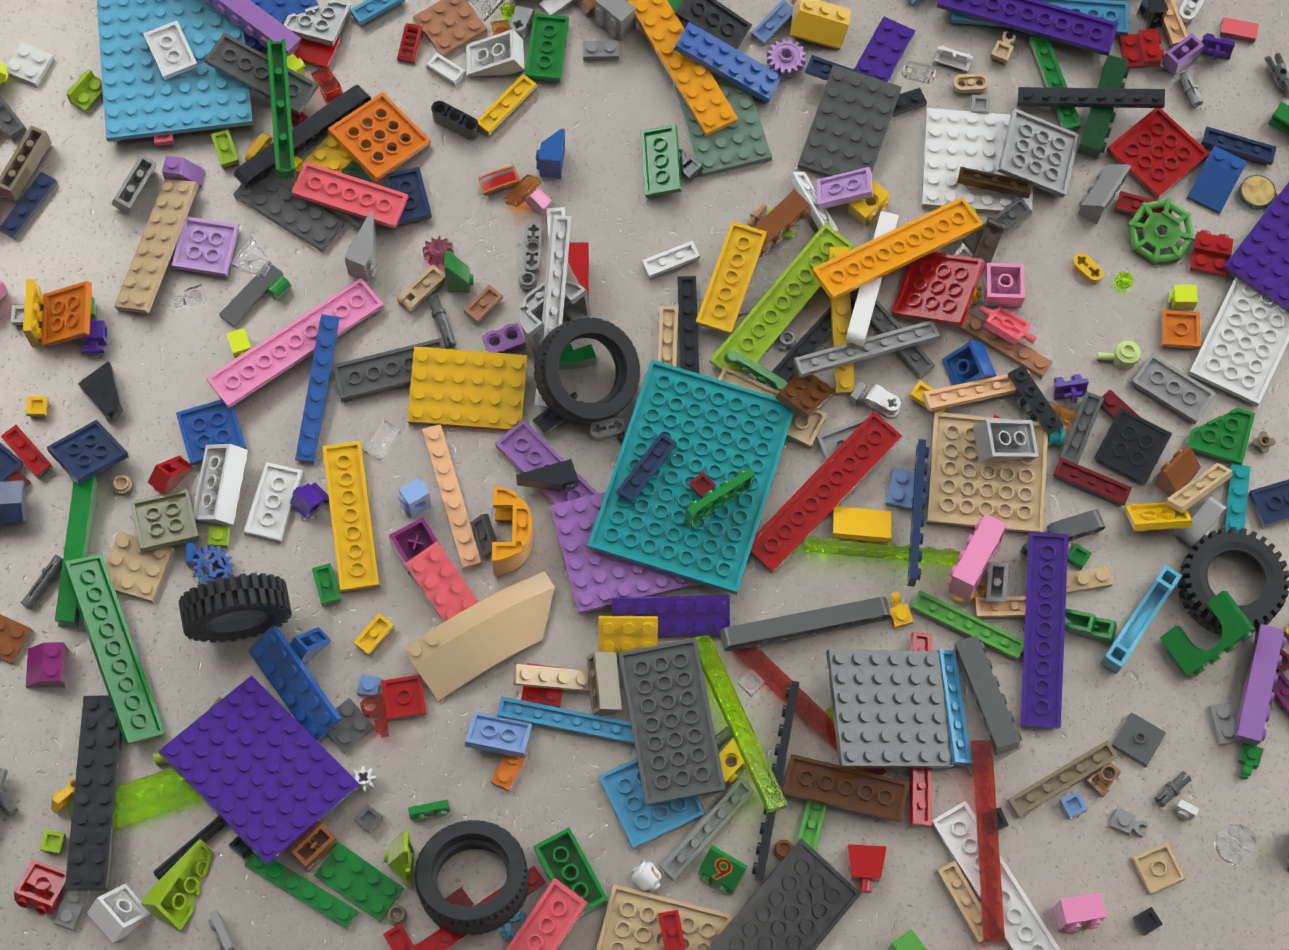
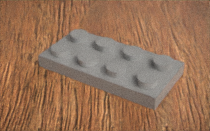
(1173, 388)

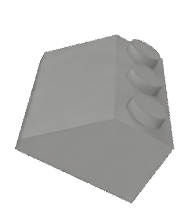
(1103, 191)

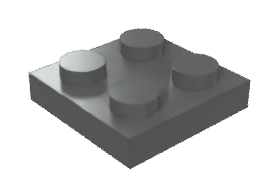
(351, 727)

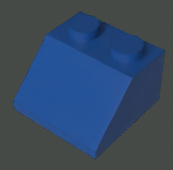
(551, 155)
(969, 364)

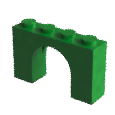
(1234, 628)

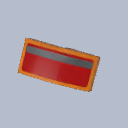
(498, 179)

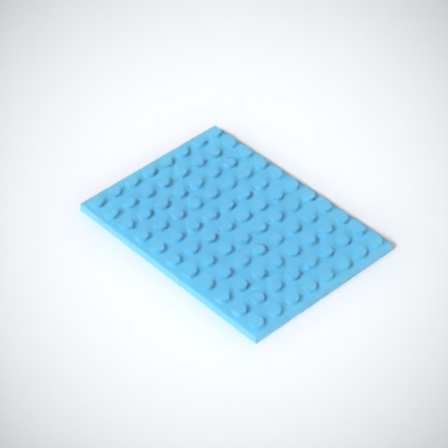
(134, 92)

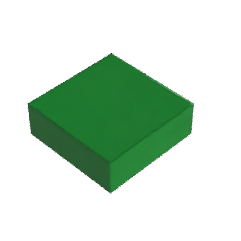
(1078, 556)

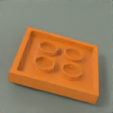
(66, 314)

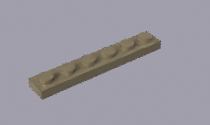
(1062, 778)

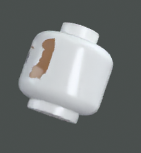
(646, 876)

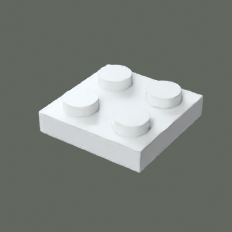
(29, 64)

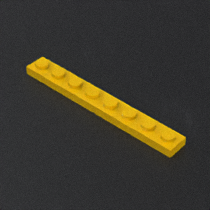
(840, 323)

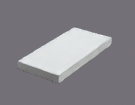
(272, 502)

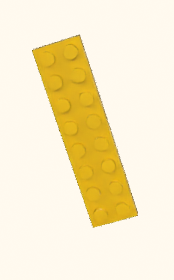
(350, 516)

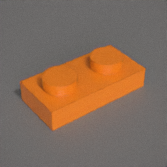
(507, 771)

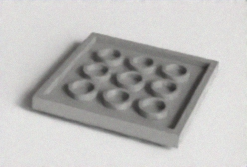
(1038, 152)

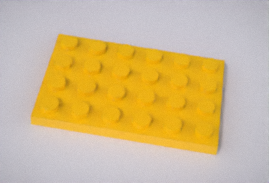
(467, 388)

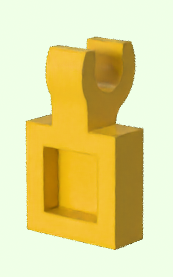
(900, 613)
(61, 798)

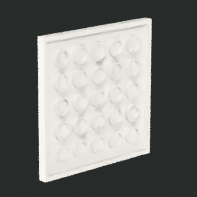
(966, 141)

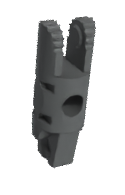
(1279, 72)

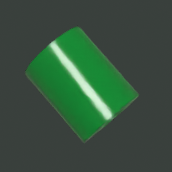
(278, 287)

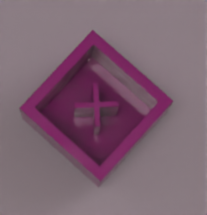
(412, 540)

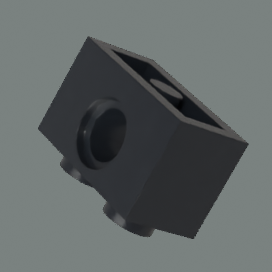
(1152, 13)

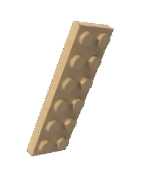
(800, 429)

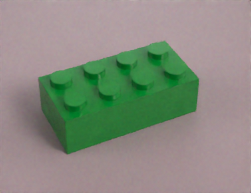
(566, 862)

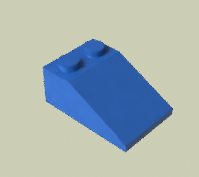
(1217, 179)

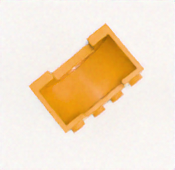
(511, 555)

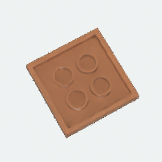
(450, 25)

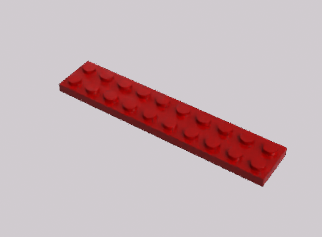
(824, 491)

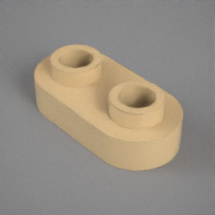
(970, 82)

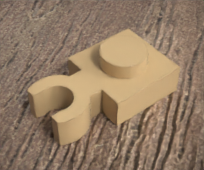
(1003, 49)

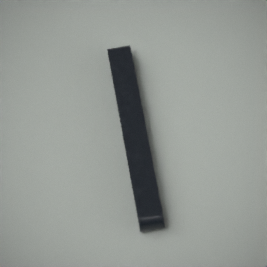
(303, 135)

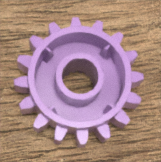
(777, 58)

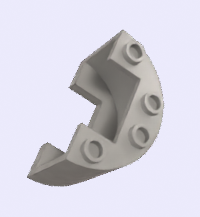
(575, 307)

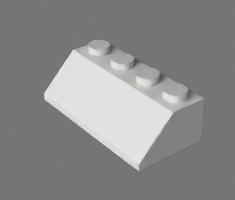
(219, 484)

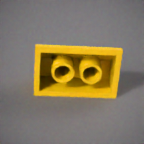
(820, 22)

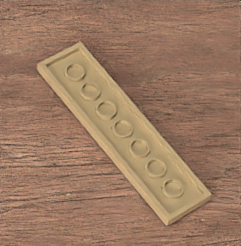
(156, 246)

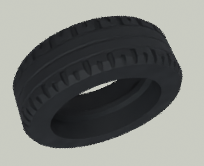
(626, 370)
(462, 837)

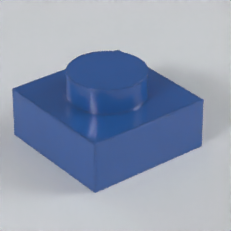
(191, 549)

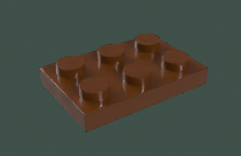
(805, 395)

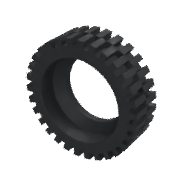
(1197, 588)
(234, 607)

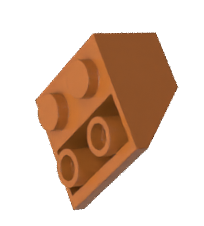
(1178, 471)
(313, 846)

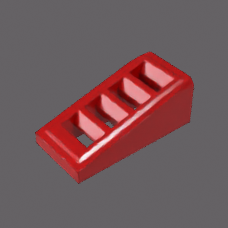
(413, 32)

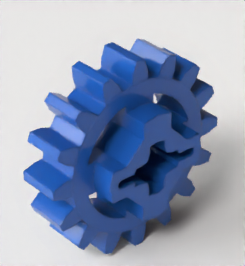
(215, 559)

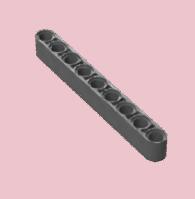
(805, 624)

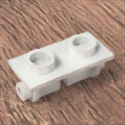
(953, 58)

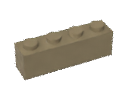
(24, 162)

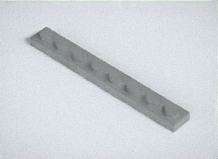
(873, 347)

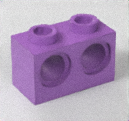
(501, 336)

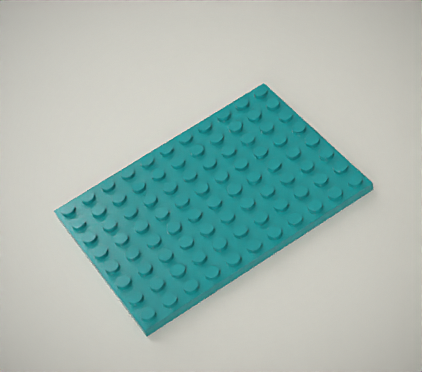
(716, 433)

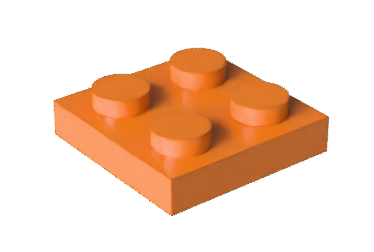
(1180, 329)

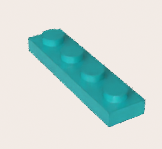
(1237, 497)

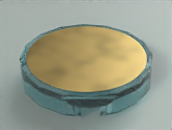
(1257, 192)

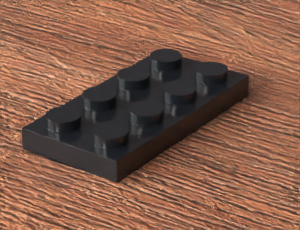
(715, 20)

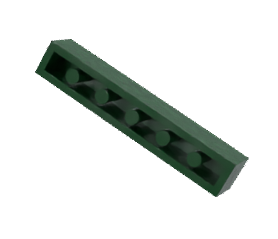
(1098, 120)

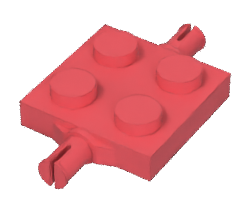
(1007, 325)

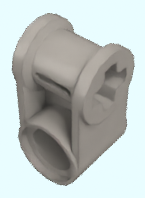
(522, 20)

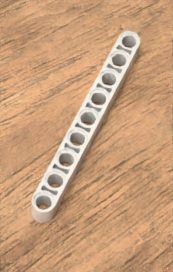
(868, 293)

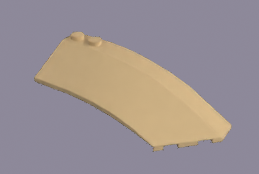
(483, 635)

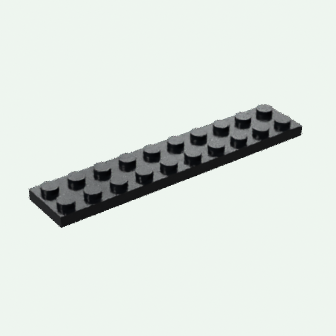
(94, 797)

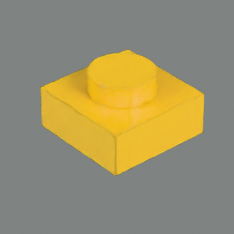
(37, 406)

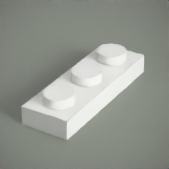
(671, 259)

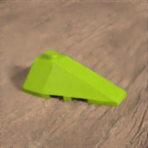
(401, 858)

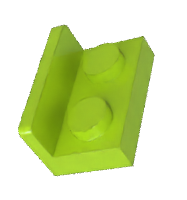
(85, 91)

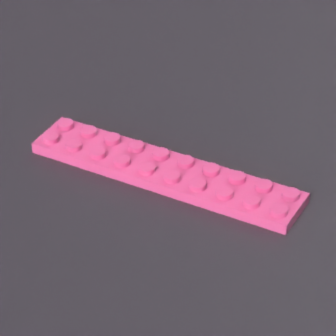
(291, 344)

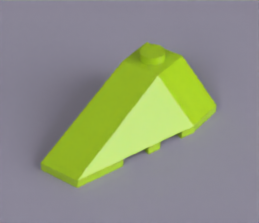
(175, 892)

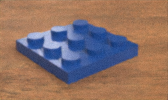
(209, 425)

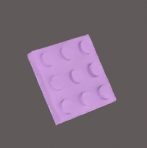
(205, 246)

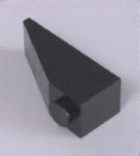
(553, 477)

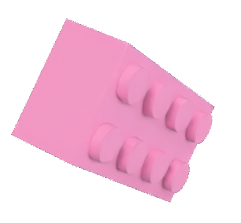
(976, 557)

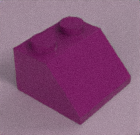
(47, 665)

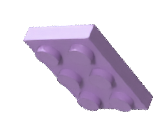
(844, 188)

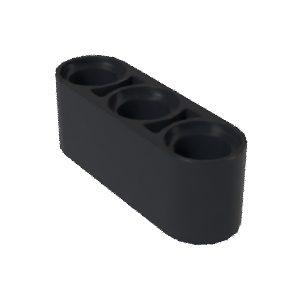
(450, 113)

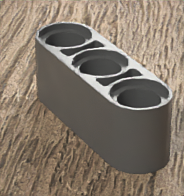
(1078, 525)

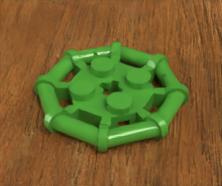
(1162, 241)

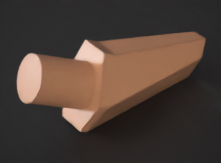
(756, 215)

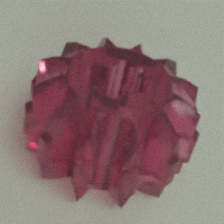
(436, 245)

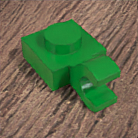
(1250, 758)

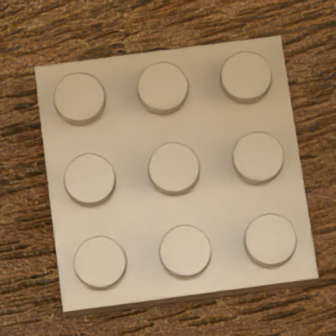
(137, 572)

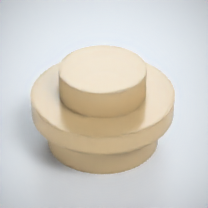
(122, 484)

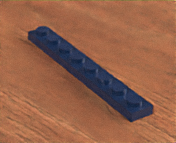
(917, 520)

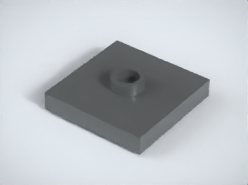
(1138, 739)

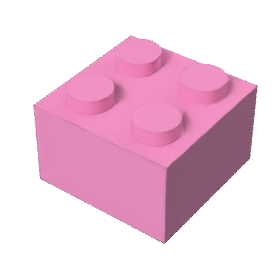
(1004, 285)
(1080, 912)

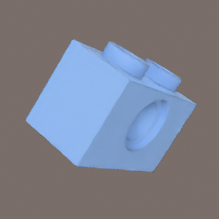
(414, 498)

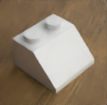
(118, 912)

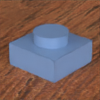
(369, 685)
(1073, 805)

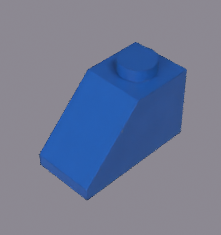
(310, 644)

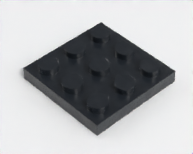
(1132, 445)

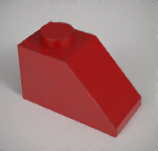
(169, 474)

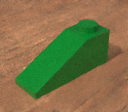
(457, 274)

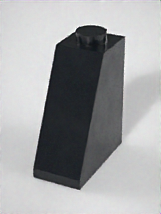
(103, 392)

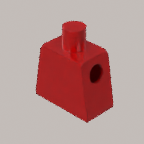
(865, 864)

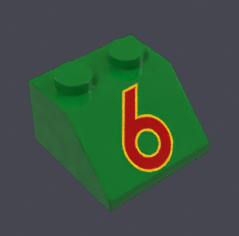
(722, 870)

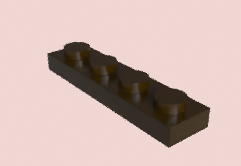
(994, 182)

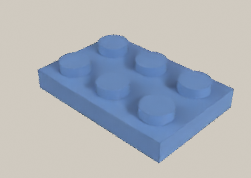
(498, 734)

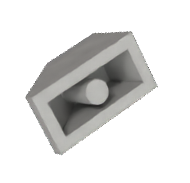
(998, 582)

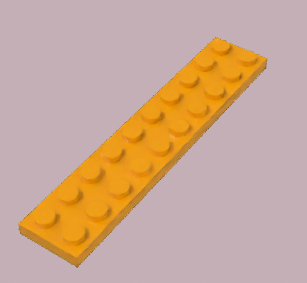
(691, 79)
(897, 248)

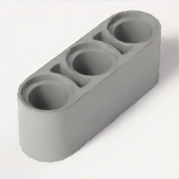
(1202, 521)

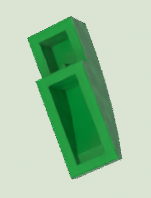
(576, 358)
(1090, 626)

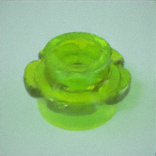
(507, 9)
(1124, 284)

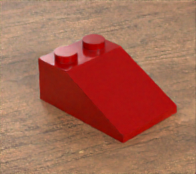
(579, 264)

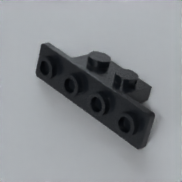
(1033, 402)

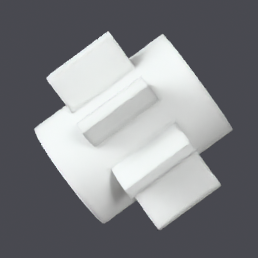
(364, 773)

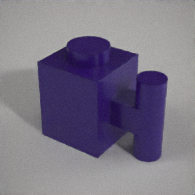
(96, 337)
(308, 499)

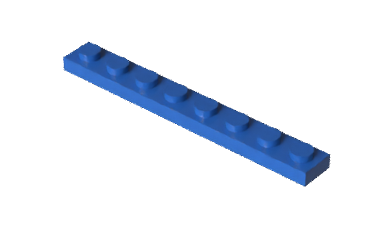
(317, 388)

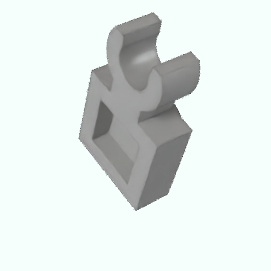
(1125, 822)

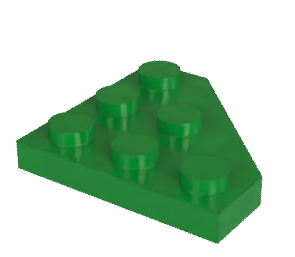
(1223, 436)

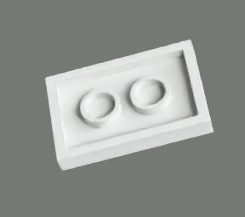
(170, 50)

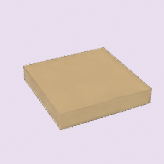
(1158, 868)

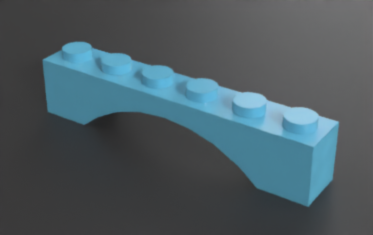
(1141, 619)

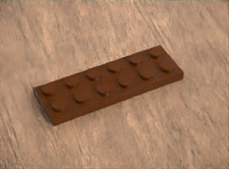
(846, 788)

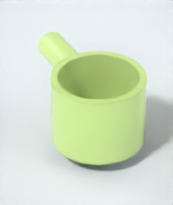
(1124, 357)

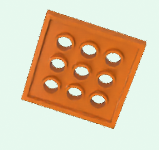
(366, 135)

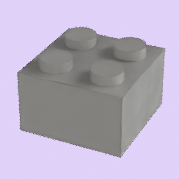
(616, 16)

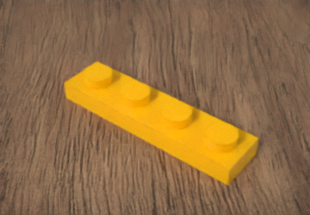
(506, 104)

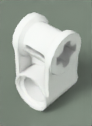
(882, 400)

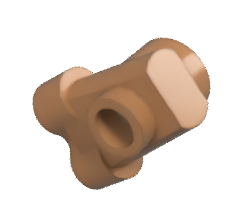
(1100, 782)

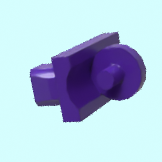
(1217, 47)
(1070, 389)

